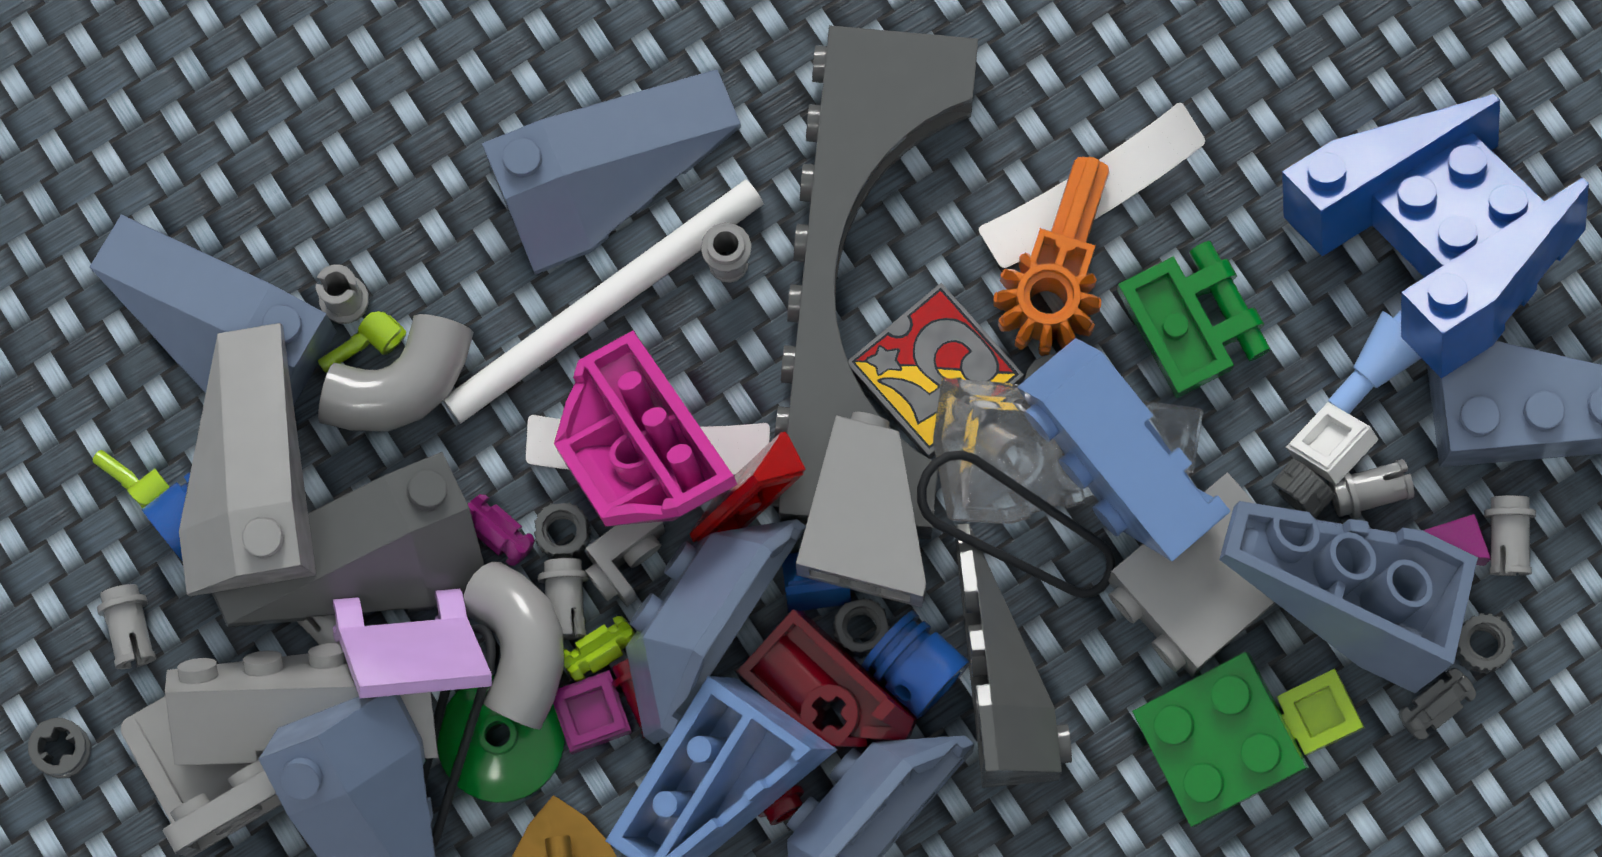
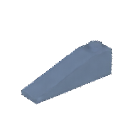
(597, 165)

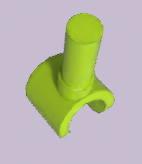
(376, 329)
(141, 490)

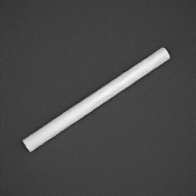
(599, 303)

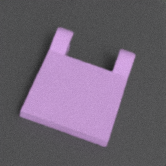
(411, 654)

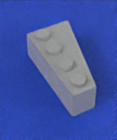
(235, 707)

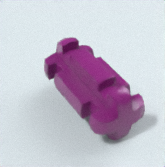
(499, 530)

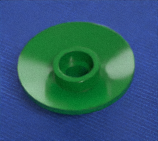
(503, 771)

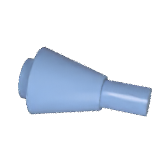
(1379, 361)

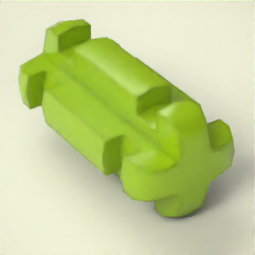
(598, 648)

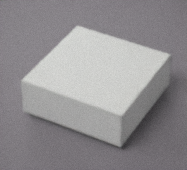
(1332, 443)

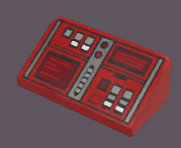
(756, 489)

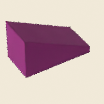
(1465, 535)

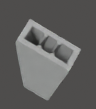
(863, 515)

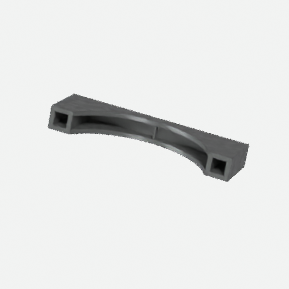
(876, 104)

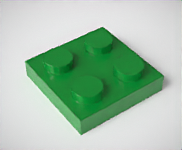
(1220, 739)

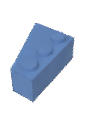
(1117, 451)
(716, 773)

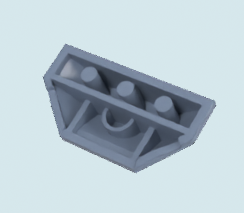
(699, 615)
(875, 797)

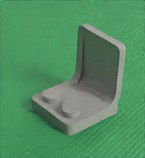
(199, 800)

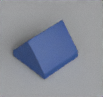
(809, 593)

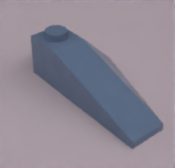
(193, 297)
(1366, 591)
(354, 780)

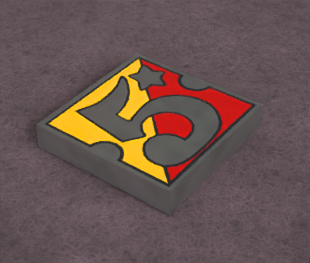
(920, 348)

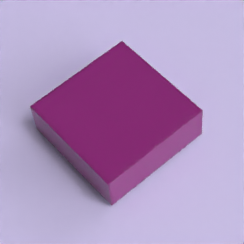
(591, 712)

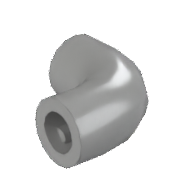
(406, 388)
(528, 642)

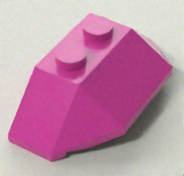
(635, 440)

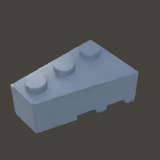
(1516, 407)

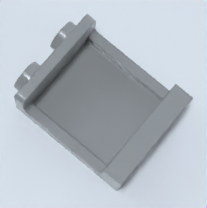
(1193, 601)

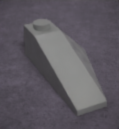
(246, 482)

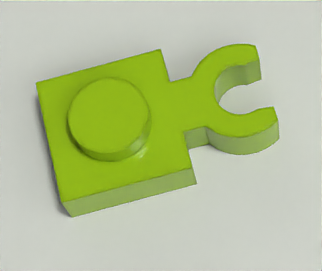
(1320, 712)

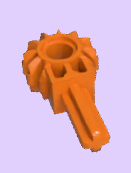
(1058, 266)

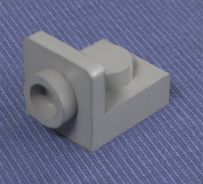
(619, 545)

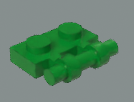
(1177, 327)

